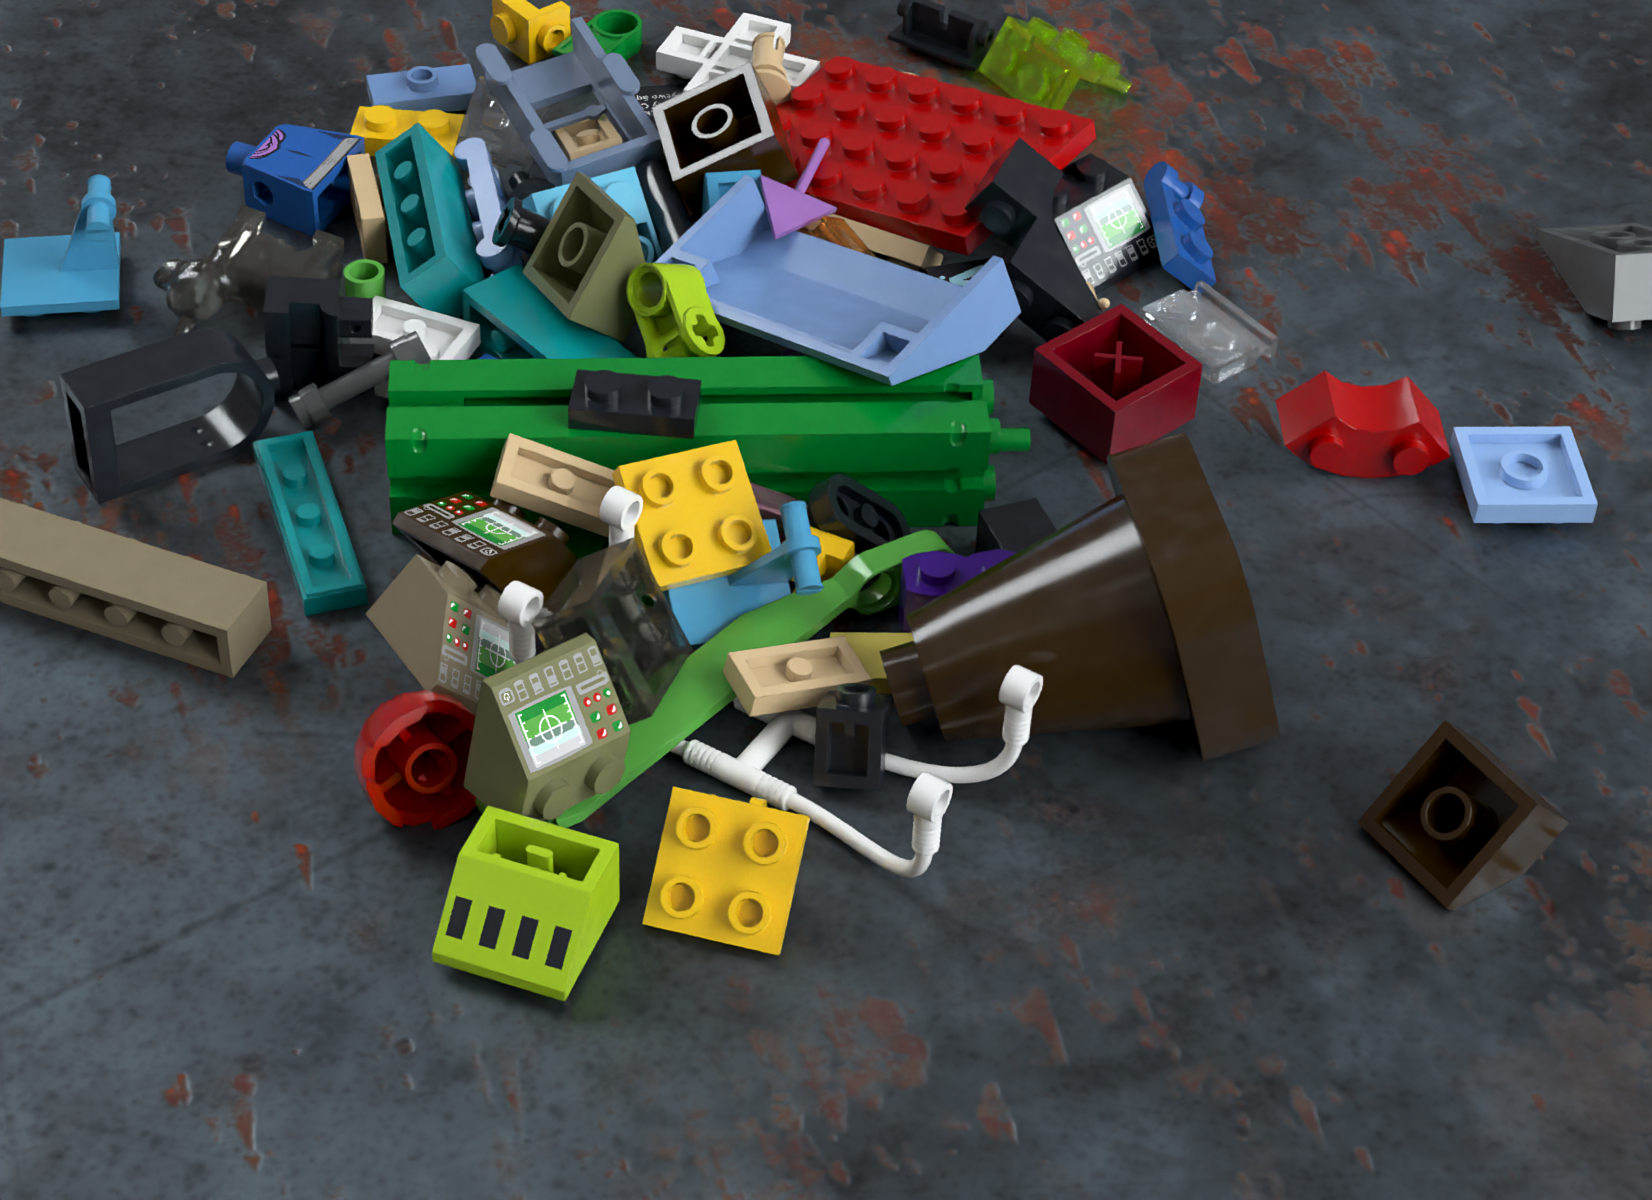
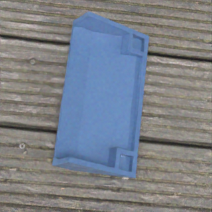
(836, 299)

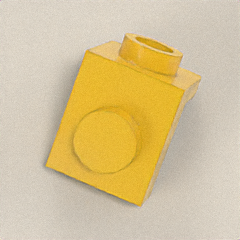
(529, 30)

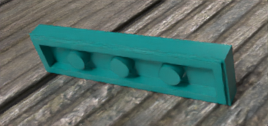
(309, 523)

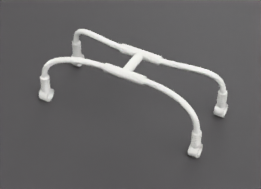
(929, 793)

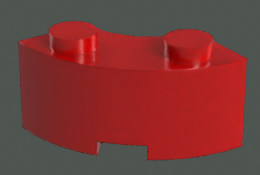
(1363, 428)

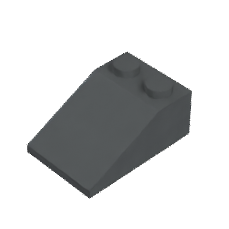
(1605, 269)

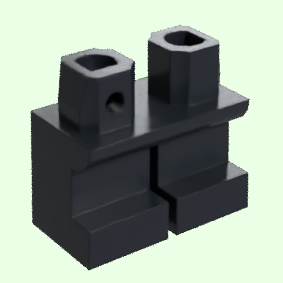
(306, 331)

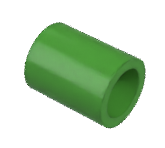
(364, 279)

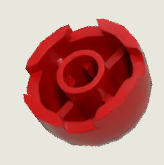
(416, 759)

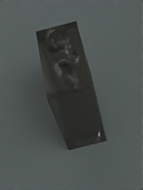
(605, 601)

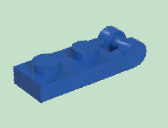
(1179, 226)

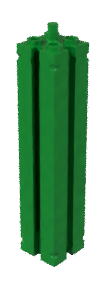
(791, 416)

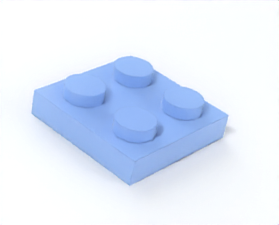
(1523, 475)

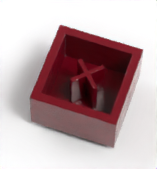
(1115, 383)

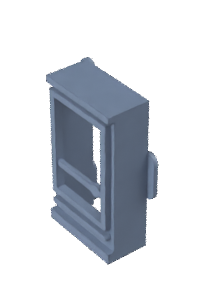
(563, 78)

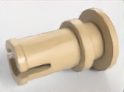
(769, 65)

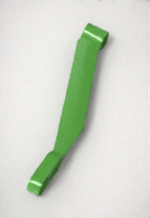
(701, 686)

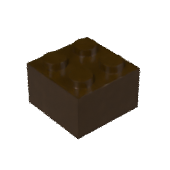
(723, 129)

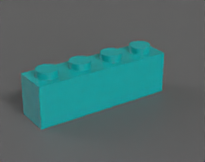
(428, 221)
(525, 324)

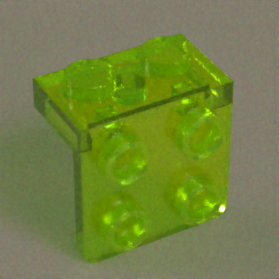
(1044, 66)

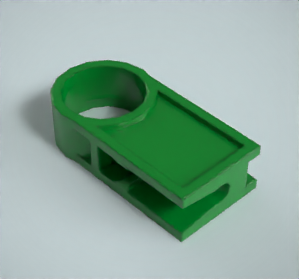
(616, 32)

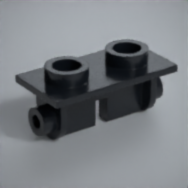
(960, 42)

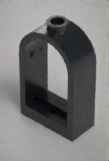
(176, 450)

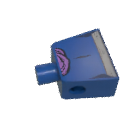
(296, 175)

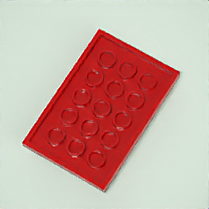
(914, 147)

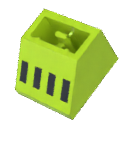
(527, 902)

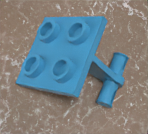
(67, 270)
(713, 604)

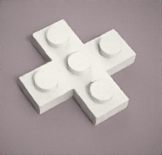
(707, 56)

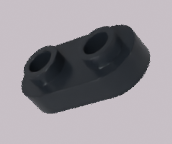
(855, 513)

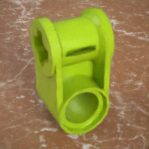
(674, 311)

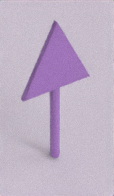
(792, 208)

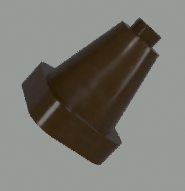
(1122, 614)

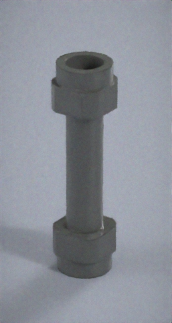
(314, 404)

